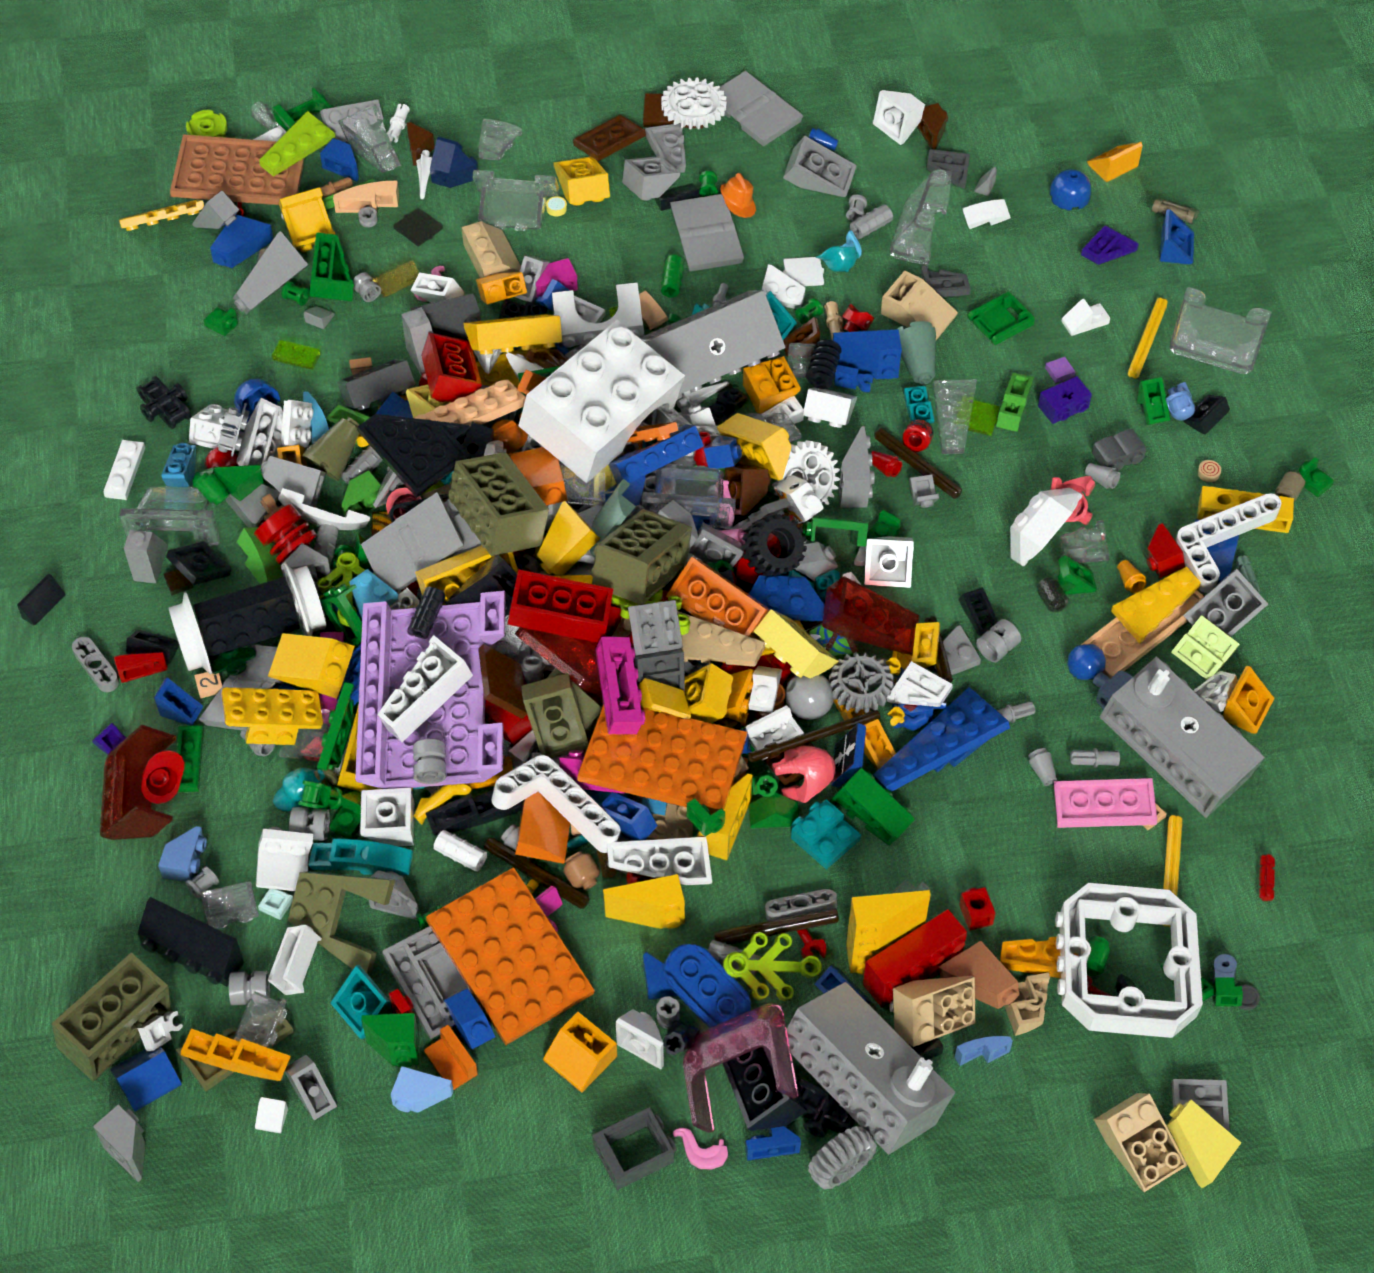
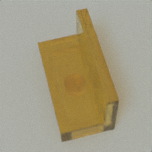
(397, 278)

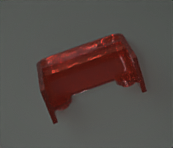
(568, 656)
(124, 807)

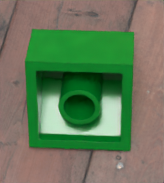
(393, 1037)

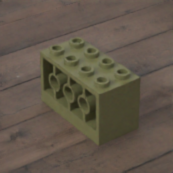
(498, 503)
(641, 556)
(107, 1016)

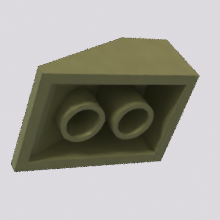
(555, 716)

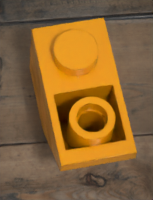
(501, 286)

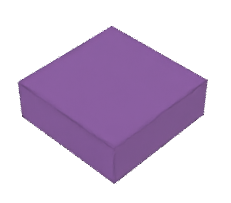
(1060, 370)

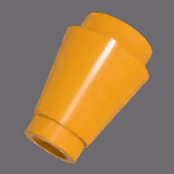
(1132, 578)

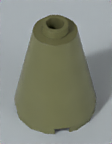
(334, 448)

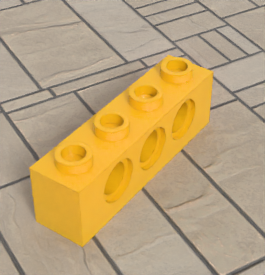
(1215, 500)

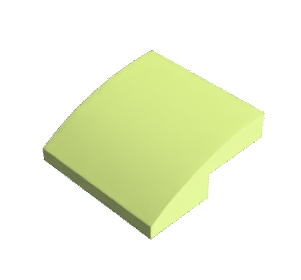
(1205, 648)

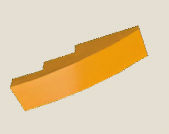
(877, 745)
(235, 1056)

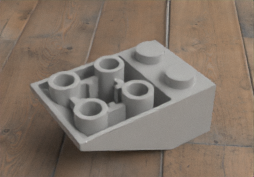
(856, 473)

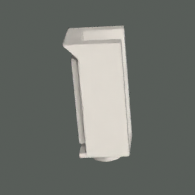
(293, 959)

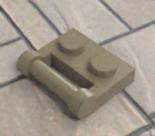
(1183, 212)

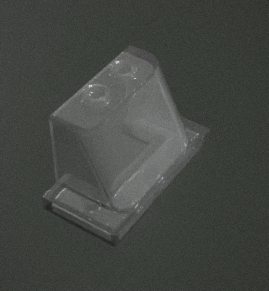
(514, 202)
(695, 489)
(173, 510)

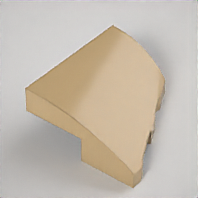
(1028, 1009)

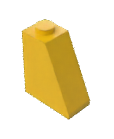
(566, 541)

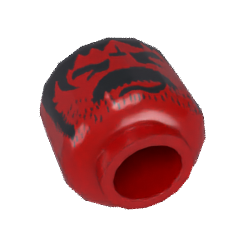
(918, 435)

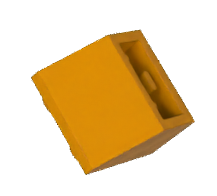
(769, 383)
(740, 696)
(580, 1052)

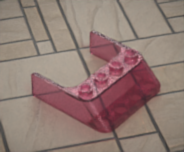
(732, 1039)

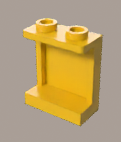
(304, 217)

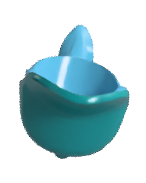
(843, 257)

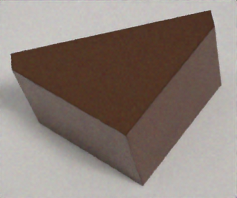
(419, 140)
(806, 334)

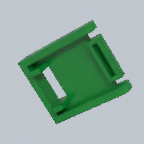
(997, 322)

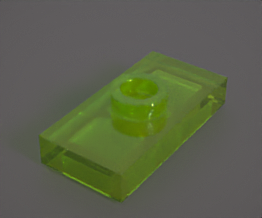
(296, 354)

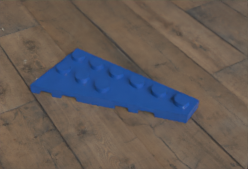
(953, 732)

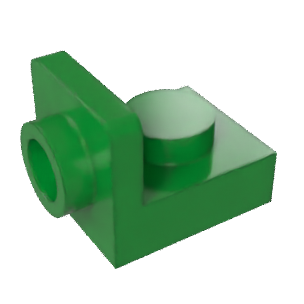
(221, 321)
(1315, 480)
(886, 526)
(702, 818)

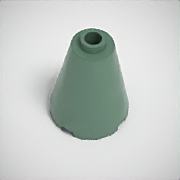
(919, 350)

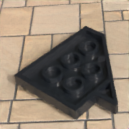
(416, 449)

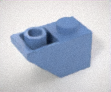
(182, 855)

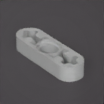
(95, 673)
(814, 900)

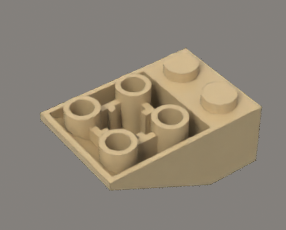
(915, 300)
(933, 1008)
(1141, 1140)

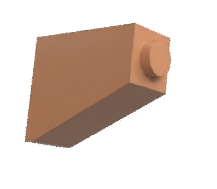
(992, 980)

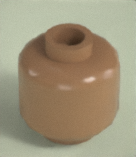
(581, 870)

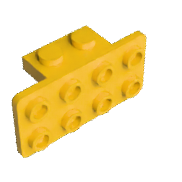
(271, 714)

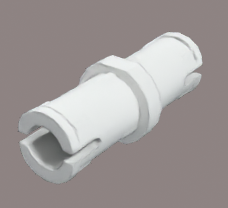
(397, 122)

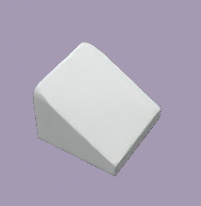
(271, 1115)

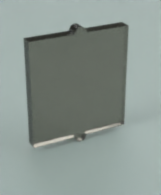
(418, 227)

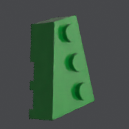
(329, 271)
(873, 806)

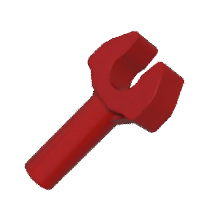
(810, 944)

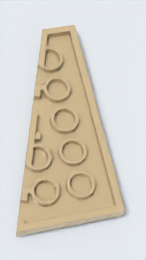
(711, 643)

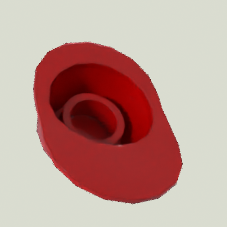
(162, 776)

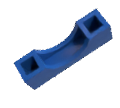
(646, 460)

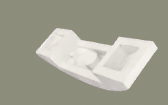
(318, 517)

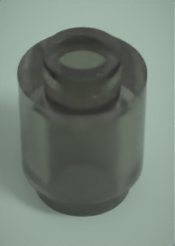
(1052, 594)

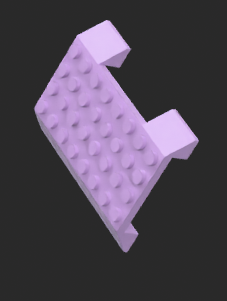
(387, 654)

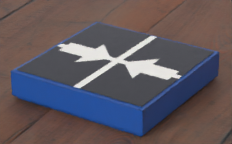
(849, 755)

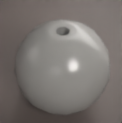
(809, 697)

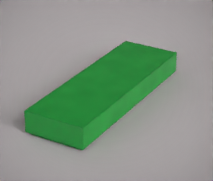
(190, 748)

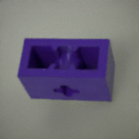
(1064, 400)

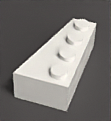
(424, 689)

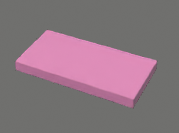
(1105, 803)

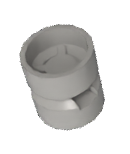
(999, 640)
(430, 761)
(301, 821)
(243, 985)

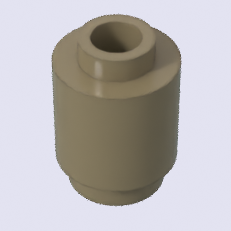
(1290, 485)

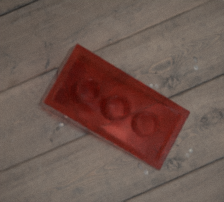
(868, 617)

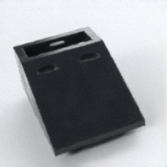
(492, 577)

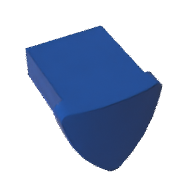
(547, 300)

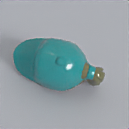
(292, 788)

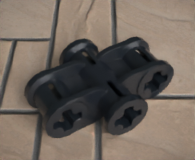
(163, 402)
(823, 1111)

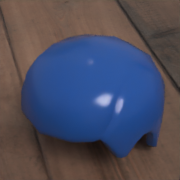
(1086, 661)

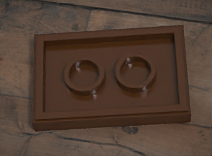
(653, 112)
(609, 137)
(502, 680)

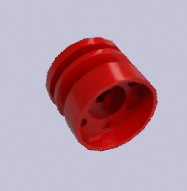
(284, 533)

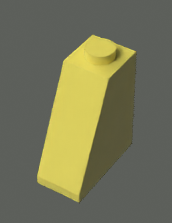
(1201, 1141)

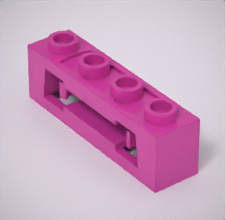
(628, 715)

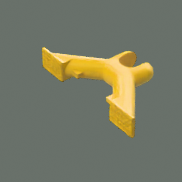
(438, 799)

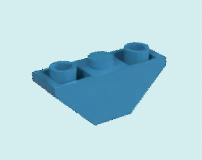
(180, 466)

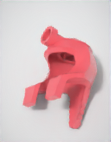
(1079, 484)
(811, 762)

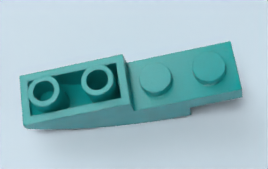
(360, 855)

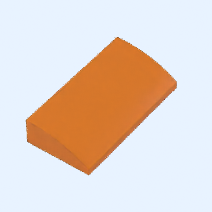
(717, 599)
(542, 830)

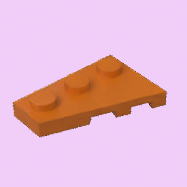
(653, 432)

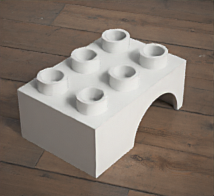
(599, 400)

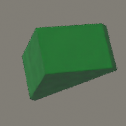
(240, 479)
(773, 812)

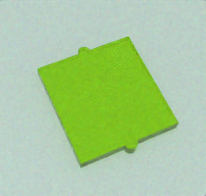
(983, 417)

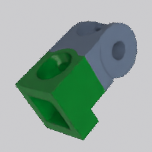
(1224, 985)

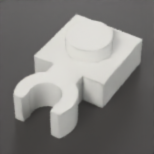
(156, 1030)

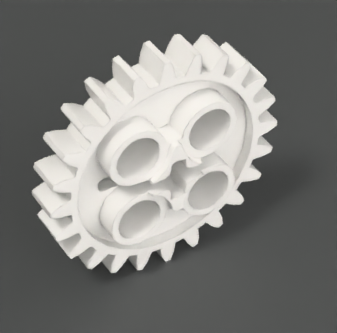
(693, 103)
(819, 463)

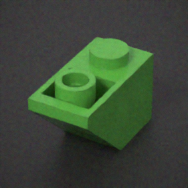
(361, 493)

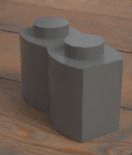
(1119, 450)

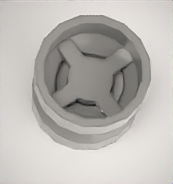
(366, 287)

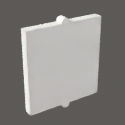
(804, 270)

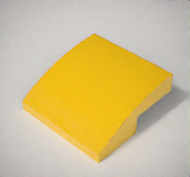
(924, 648)

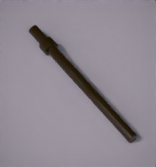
(774, 749)

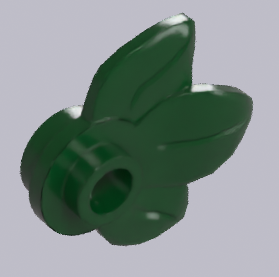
(233, 661)

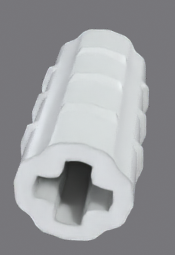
(460, 850)

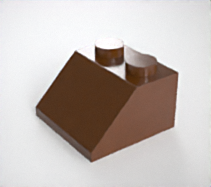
(747, 485)

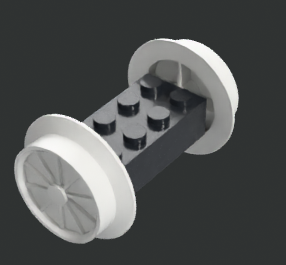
(247, 616)

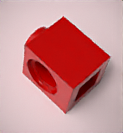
(975, 917)

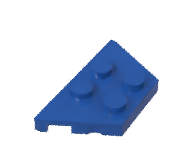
(789, 596)

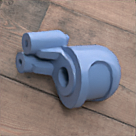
(1180, 402)

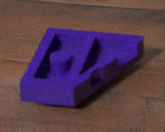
(1108, 246)

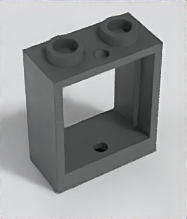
(611, 1134)

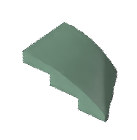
(612, 513)

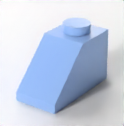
(419, 1090)

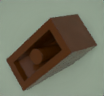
(933, 124)

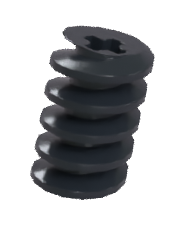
(823, 364)

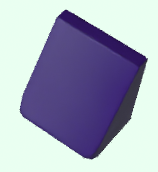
(109, 739)

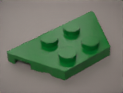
(336, 738)

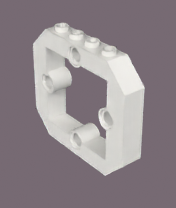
(1112, 1012)

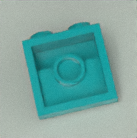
(824, 833)

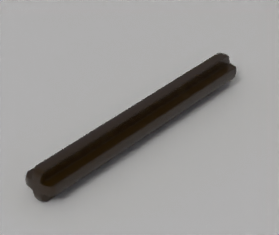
(918, 463)
(536, 872)
(778, 926)

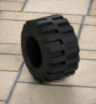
(790, 540)

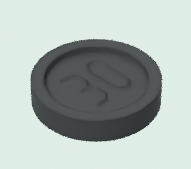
(1250, 997)

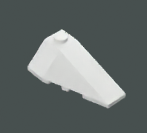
(664, 858)

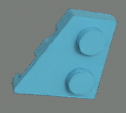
(370, 590)

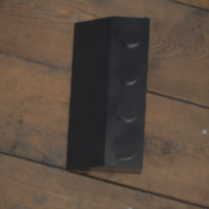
(189, 942)
(757, 1093)

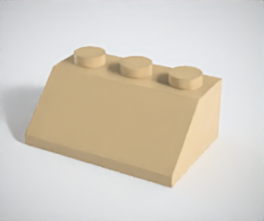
(489, 249)

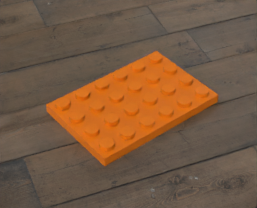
(666, 760)
(510, 956)

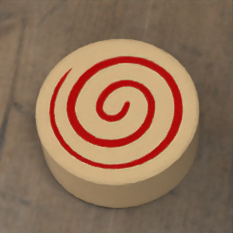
(1209, 471)

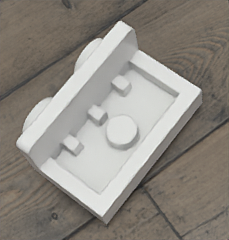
(773, 728)

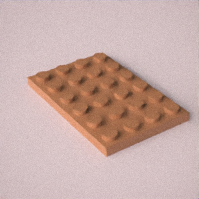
(230, 166)

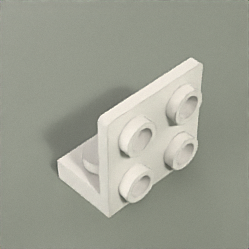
(296, 423)
(206, 426)
(282, 858)

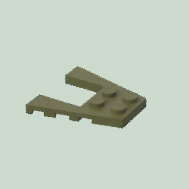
(319, 905)

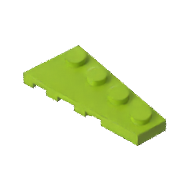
(298, 142)

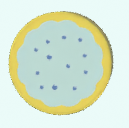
(556, 206)

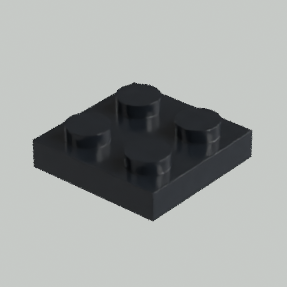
(198, 562)

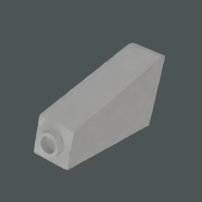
(272, 271)

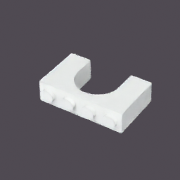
(578, 331)

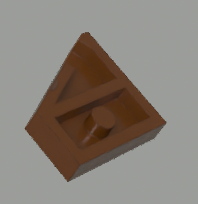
(546, 357)

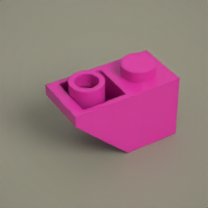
(560, 271)

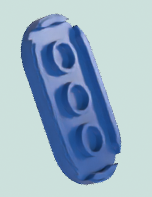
(705, 985)

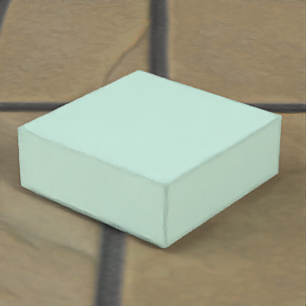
(275, 903)

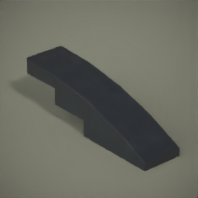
(467, 813)

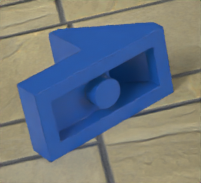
(780, 1143)

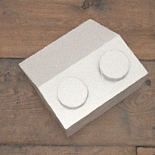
(829, 406)
(388, 816)

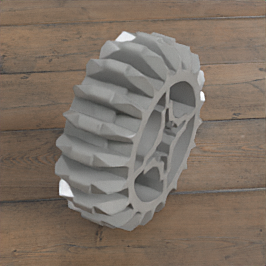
(871, 675)
(842, 1157)

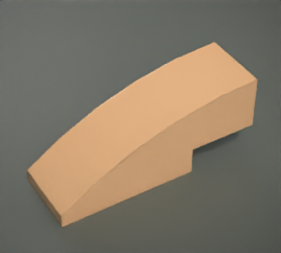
(367, 195)

